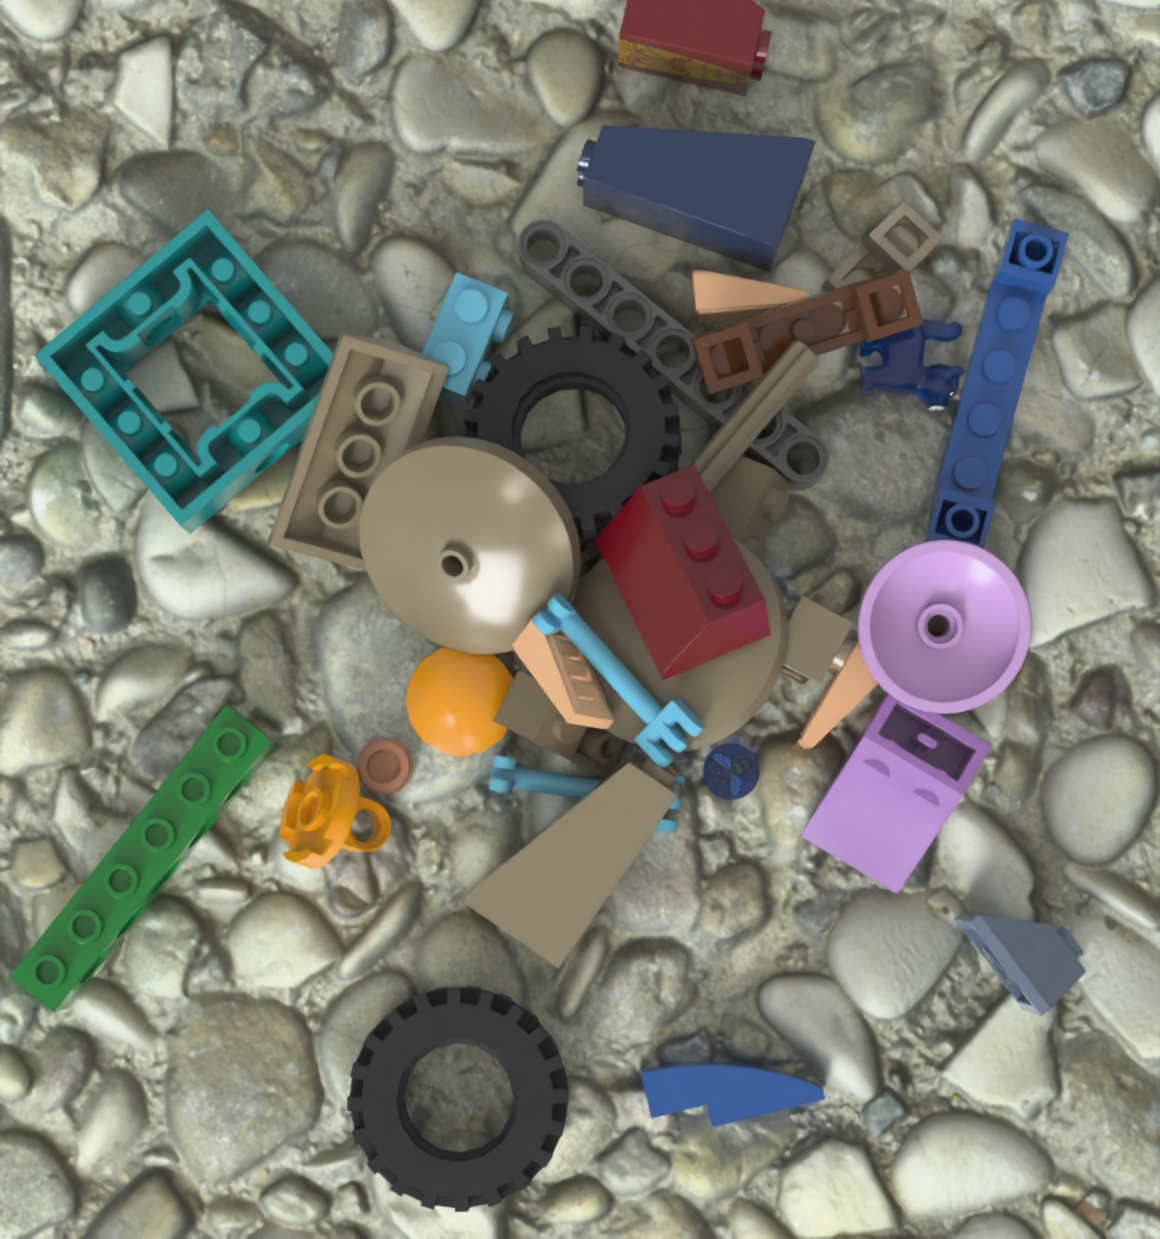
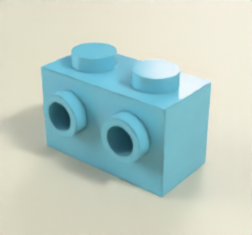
(466, 332)

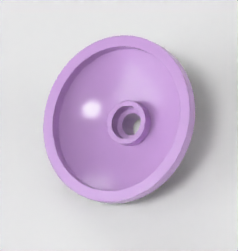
(983, 632)

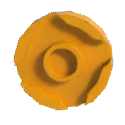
(322, 811)

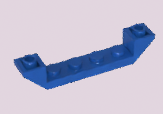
(993, 383)

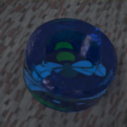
(730, 771)

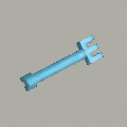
(660, 721)
(508, 776)

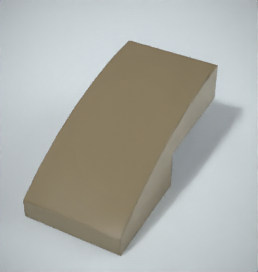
(894, 245)

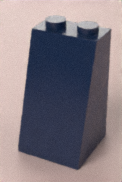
(698, 185)

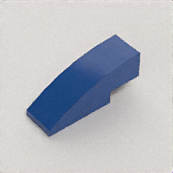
(727, 1088)

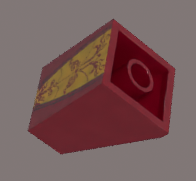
(696, 41)

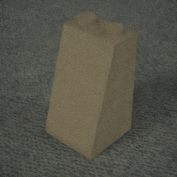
(571, 866)

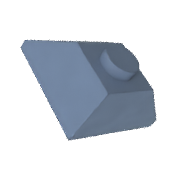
(1027, 957)

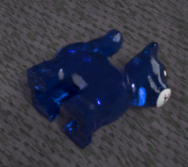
(903, 366)

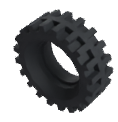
(599, 367)
(448, 1176)

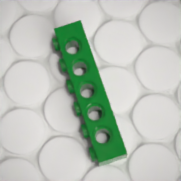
(143, 859)

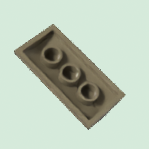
(365, 417)

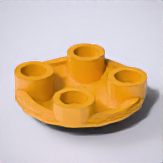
(456, 699)

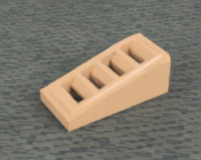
(733, 298)
(564, 676)
(839, 698)

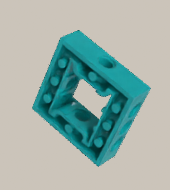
(141, 313)

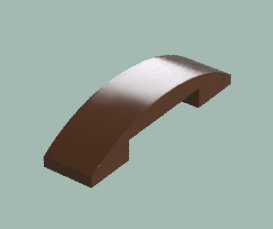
(821, 321)

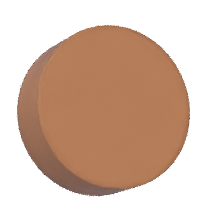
(384, 766)

